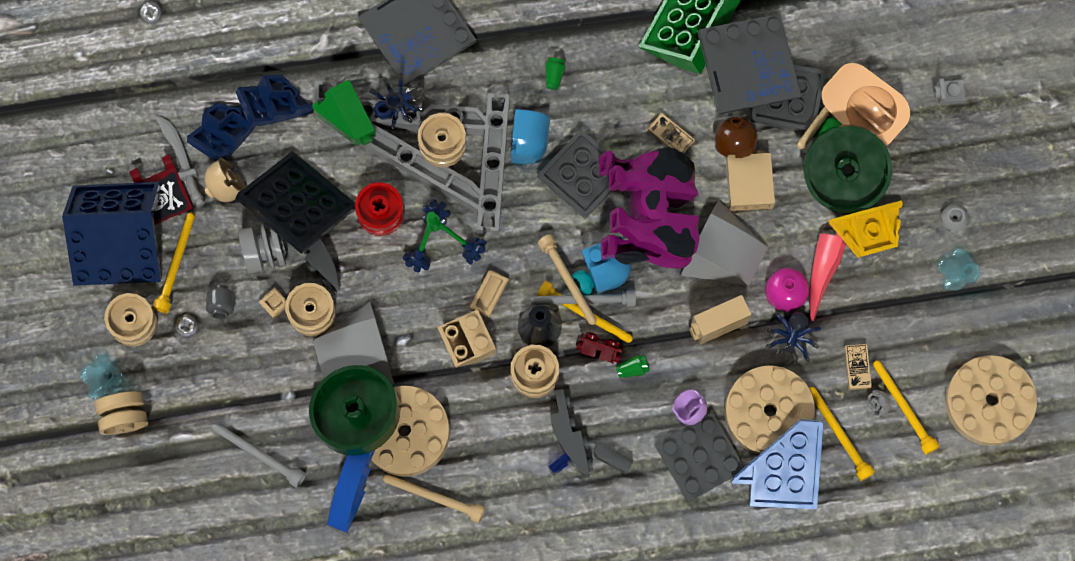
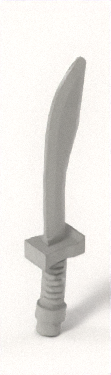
(188, 174)

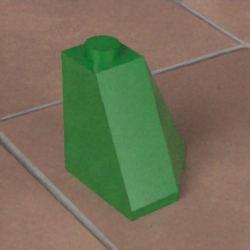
(345, 114)

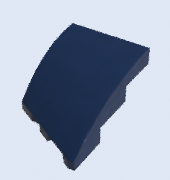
(271, 101)
(221, 131)

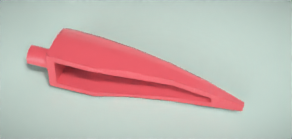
(826, 261)

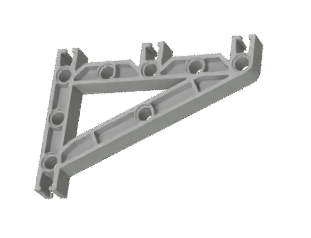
(439, 178)

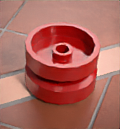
(379, 196)

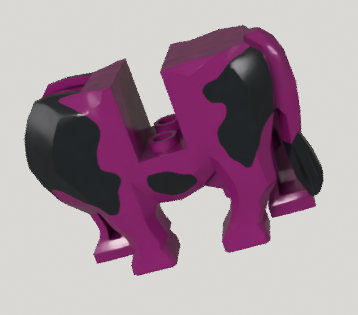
(654, 235)

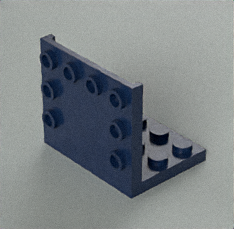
(112, 233)

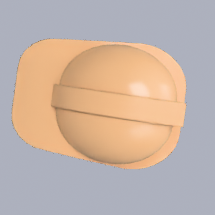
(865, 100)

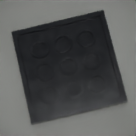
(296, 202)

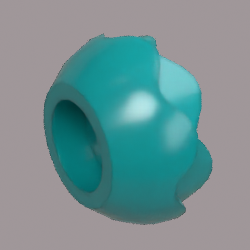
(583, 281)

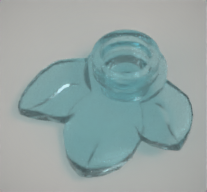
(955, 270)
(97, 377)

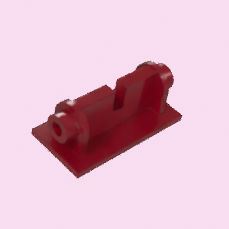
(608, 348)

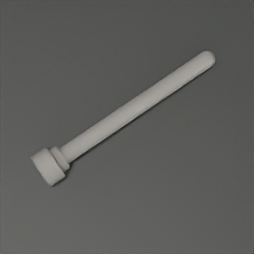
(626, 298)
(294, 476)

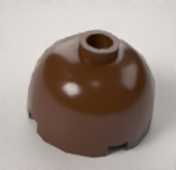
(736, 137)

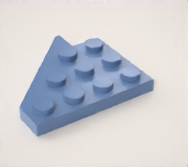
(787, 469)

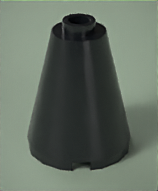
(539, 326)

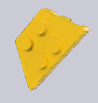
(870, 229)

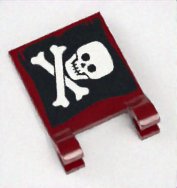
(172, 195)

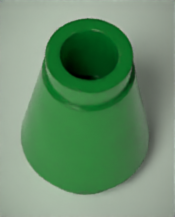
(554, 72)
(633, 367)

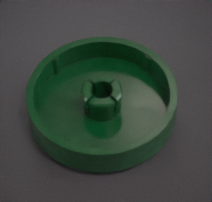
(847, 191)
(359, 430)

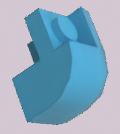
(529, 136)
(607, 273)

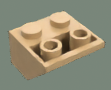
(467, 339)

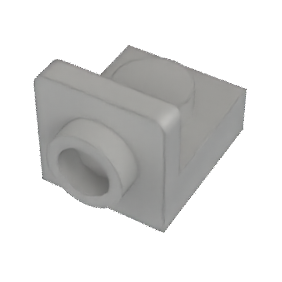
(949, 92)

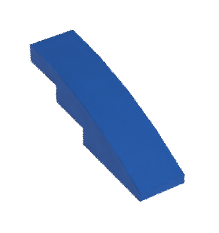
(349, 491)

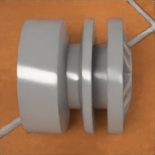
(261, 248)

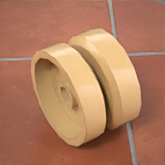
(451, 136)
(310, 296)
(119, 322)
(536, 358)
(121, 413)

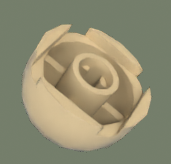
(222, 182)

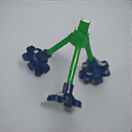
(435, 219)

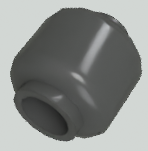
(220, 302)

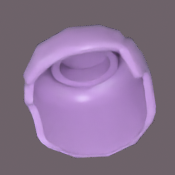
(690, 407)

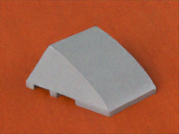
(726, 250)
(353, 343)

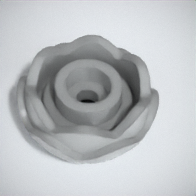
(951, 223)
(879, 403)

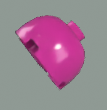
(787, 290)

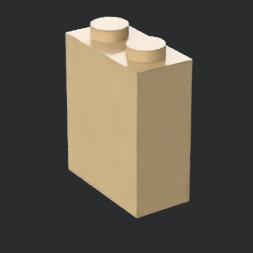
(750, 182)
(720, 320)

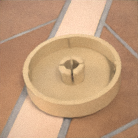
(995, 378)
(763, 388)
(427, 440)

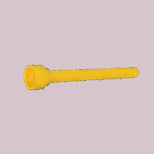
(547, 290)
(162, 303)
(927, 442)
(863, 469)

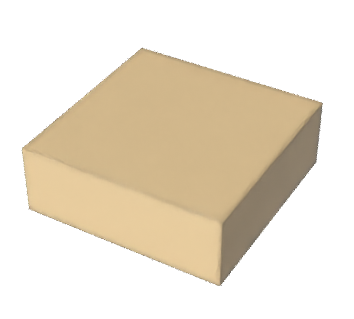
(273, 303)

